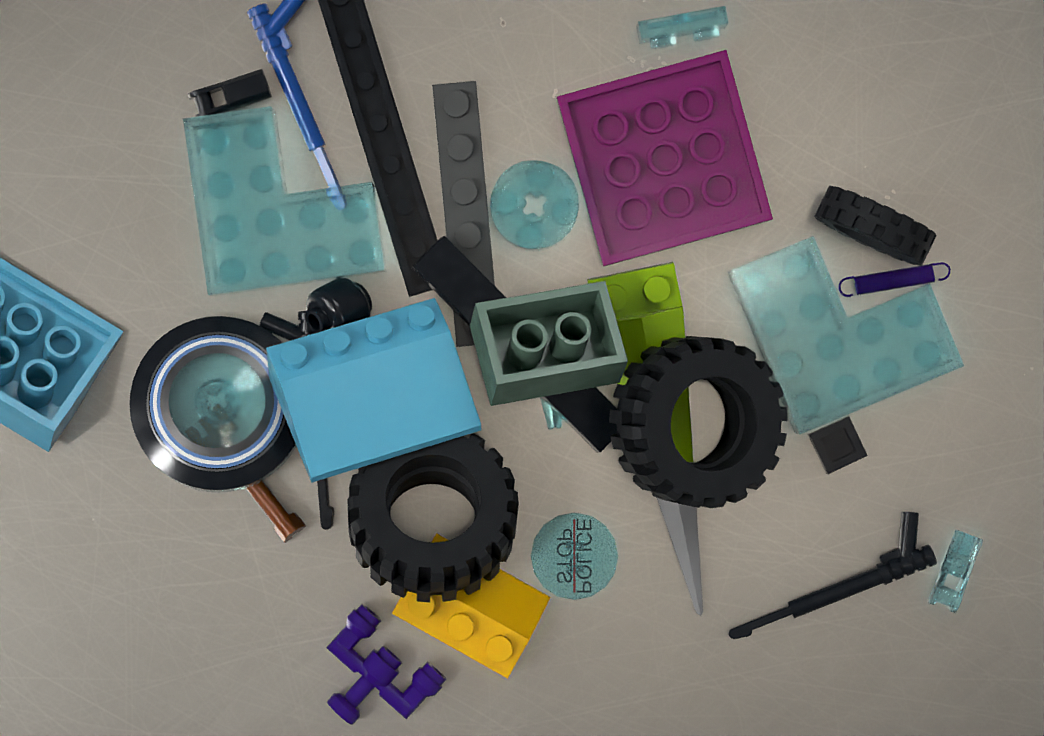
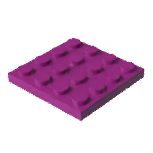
(664, 158)

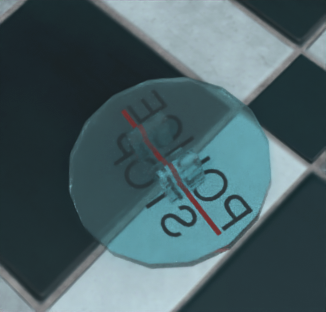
(574, 556)

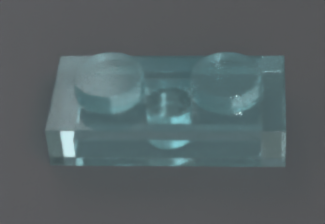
(663, 30)

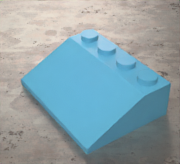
(46, 356)
(372, 389)

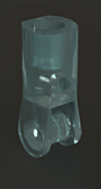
(959, 563)

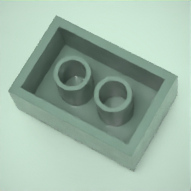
(548, 343)

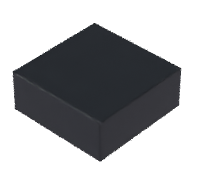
(837, 444)

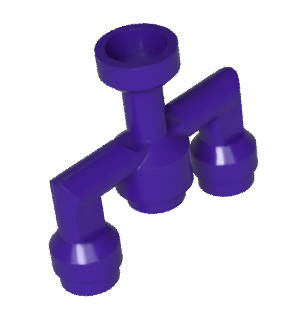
(377, 671)

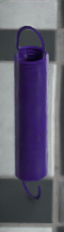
(894, 279)

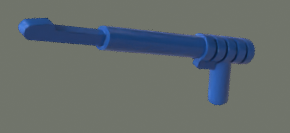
(276, 43)

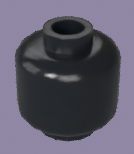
(337, 305)

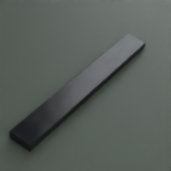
(381, 135)

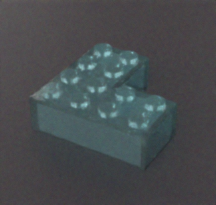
(255, 230)
(833, 360)

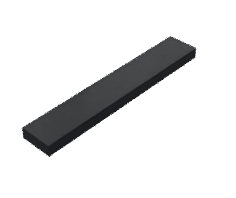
(464, 285)

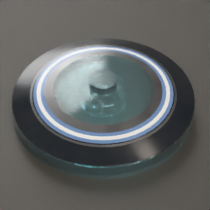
(209, 405)

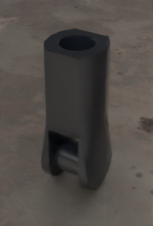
(237, 93)

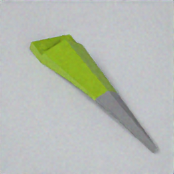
(647, 313)

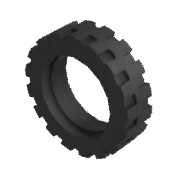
(875, 225)

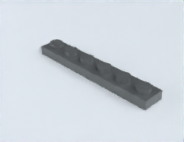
(463, 181)

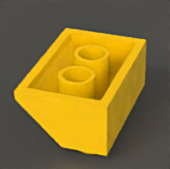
(485, 625)

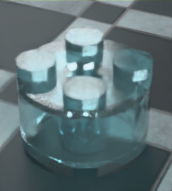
(538, 180)

